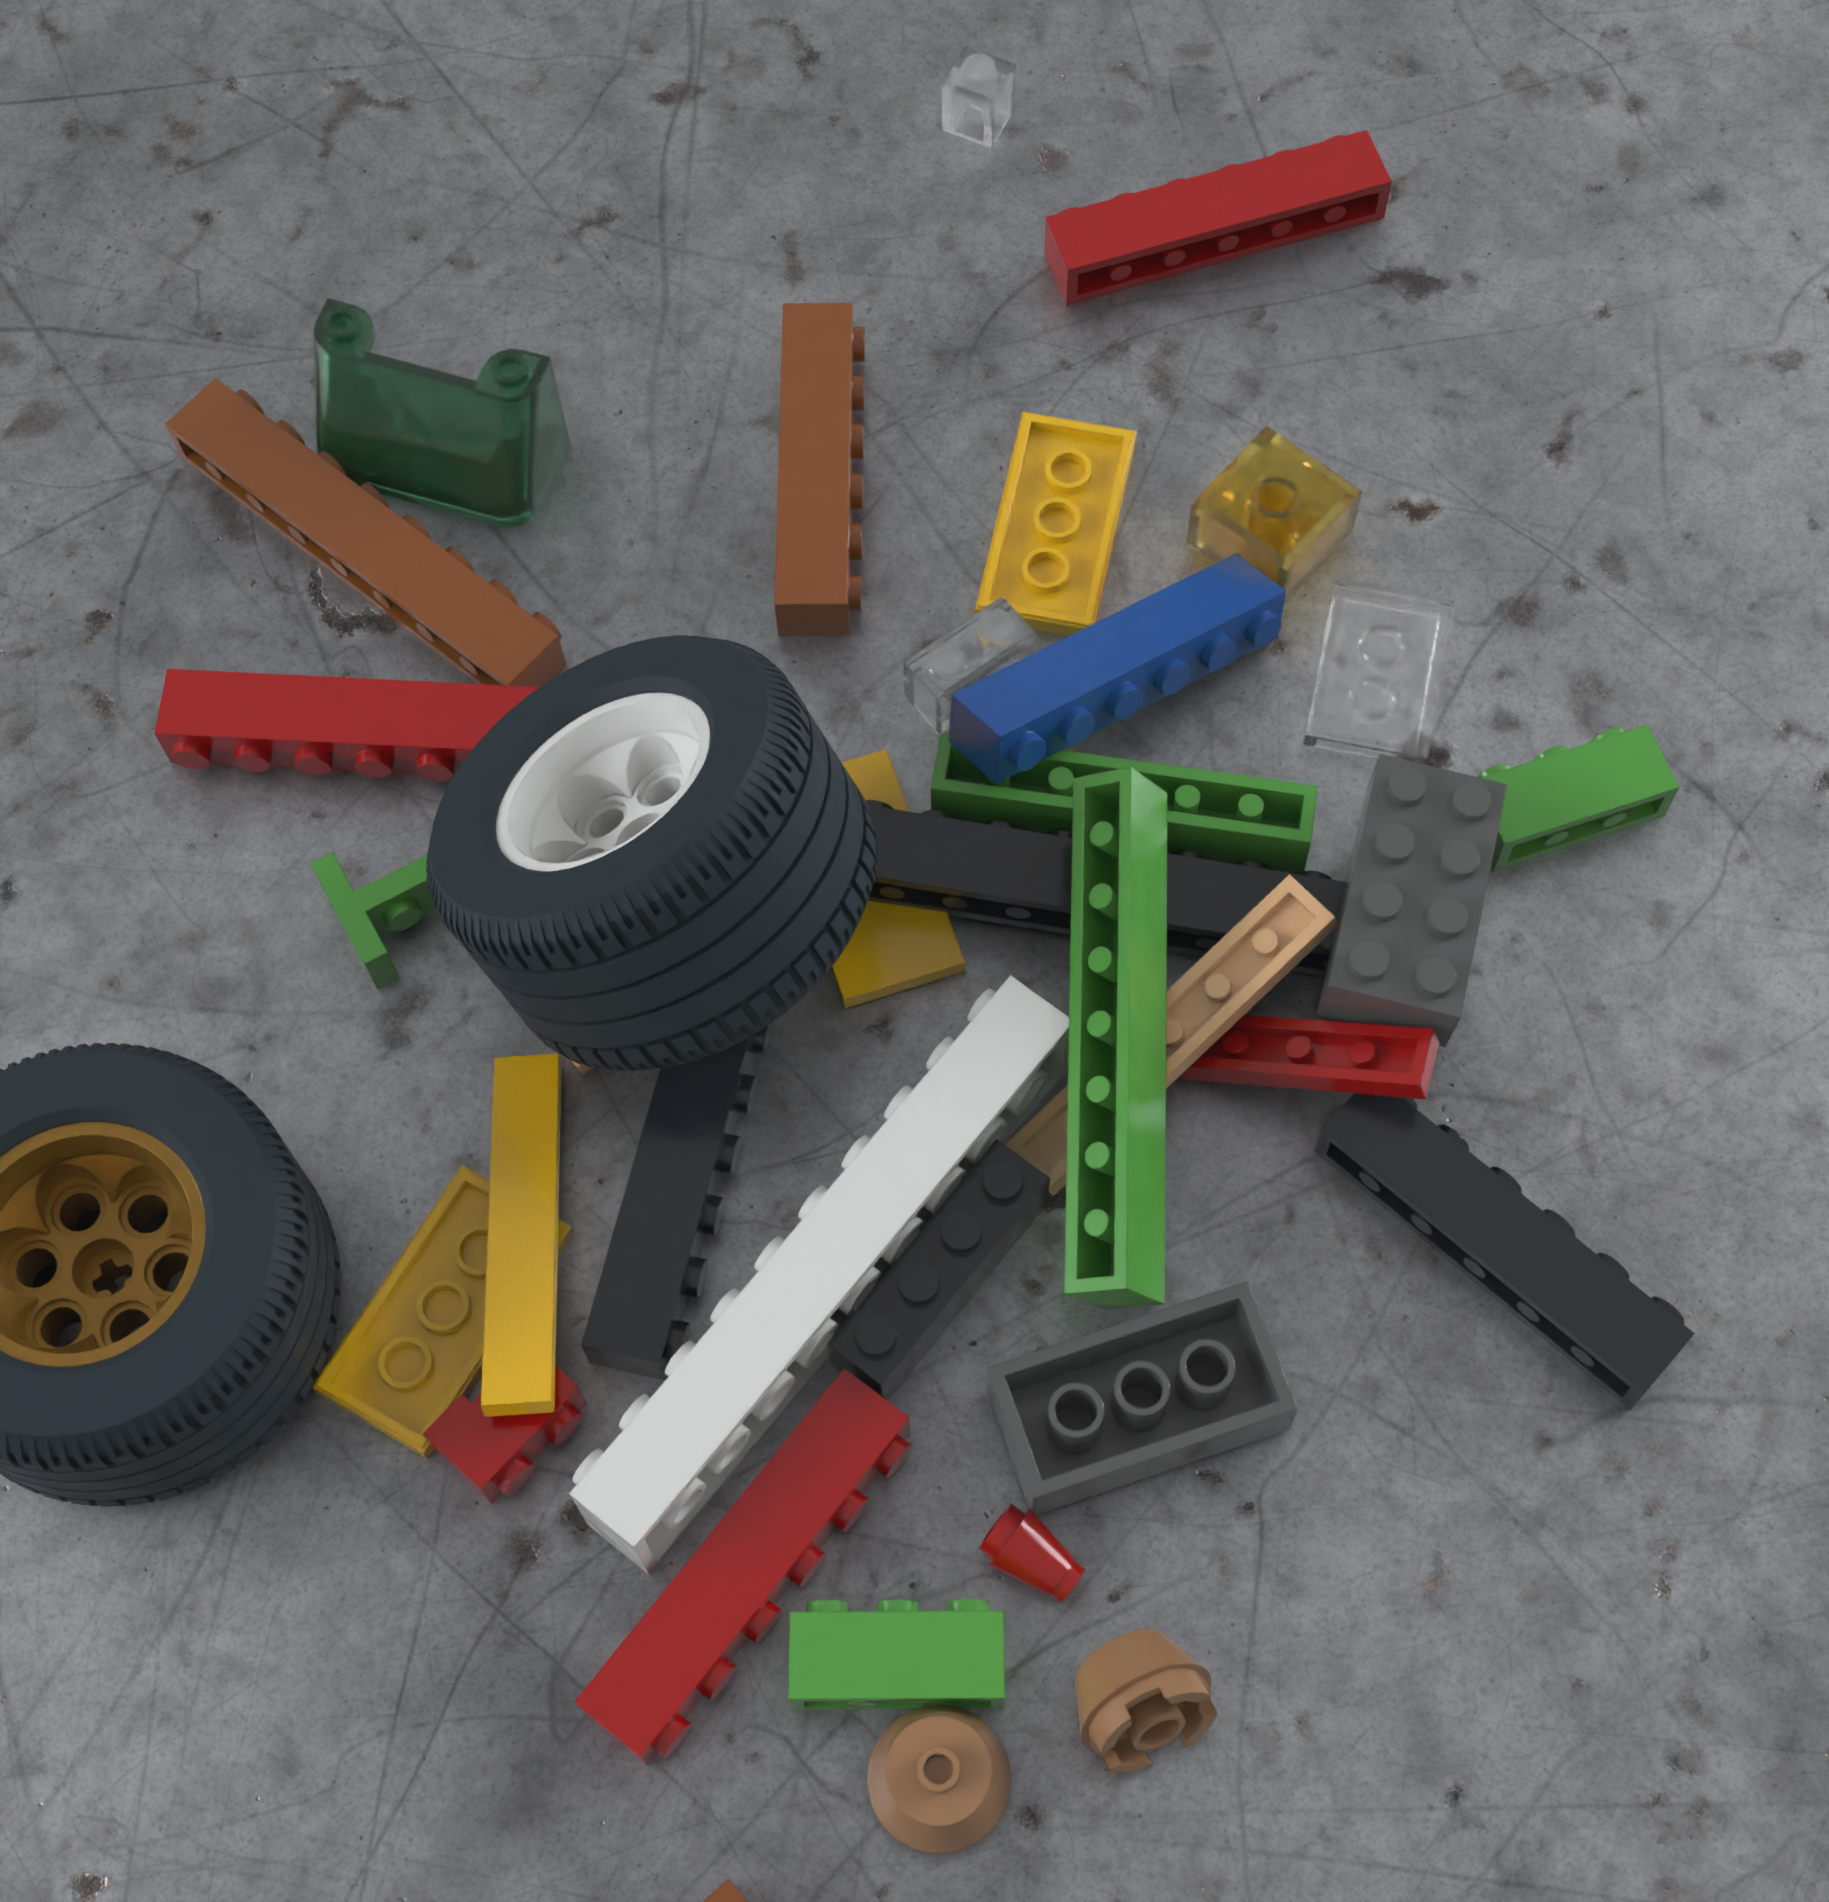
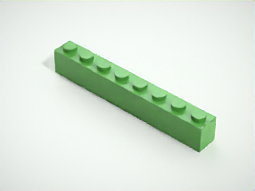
(1117, 1042)

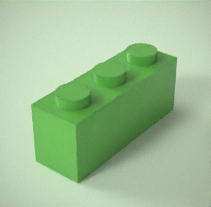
(1580, 794)
(896, 1656)

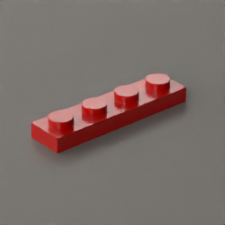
(1321, 1056)

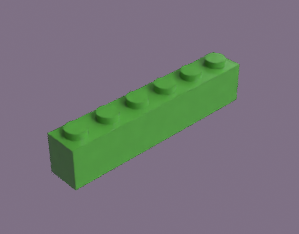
(1207, 810)

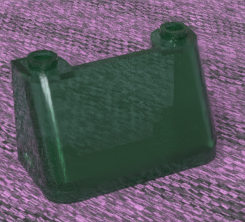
(435, 435)

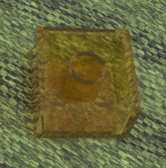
(1274, 511)

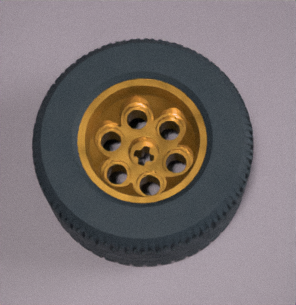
(215, 1357)

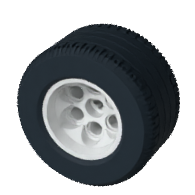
(654, 853)

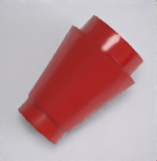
(1031, 1553)

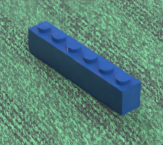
(1115, 667)

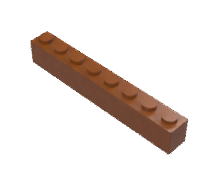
(364, 541)

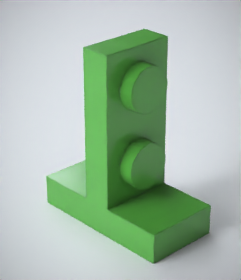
(376, 909)

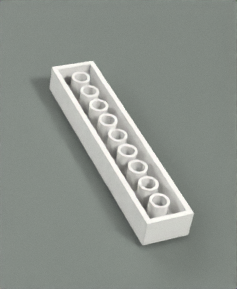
(778, 1328)

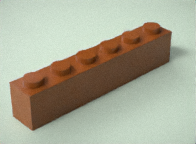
(817, 470)

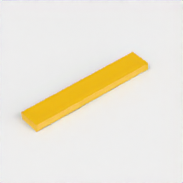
(522, 1237)

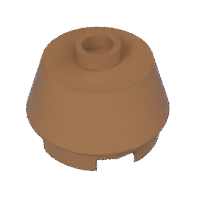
(1140, 1698)
(939, 1779)

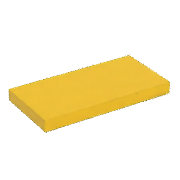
(1058, 521)
(892, 943)
(425, 1323)

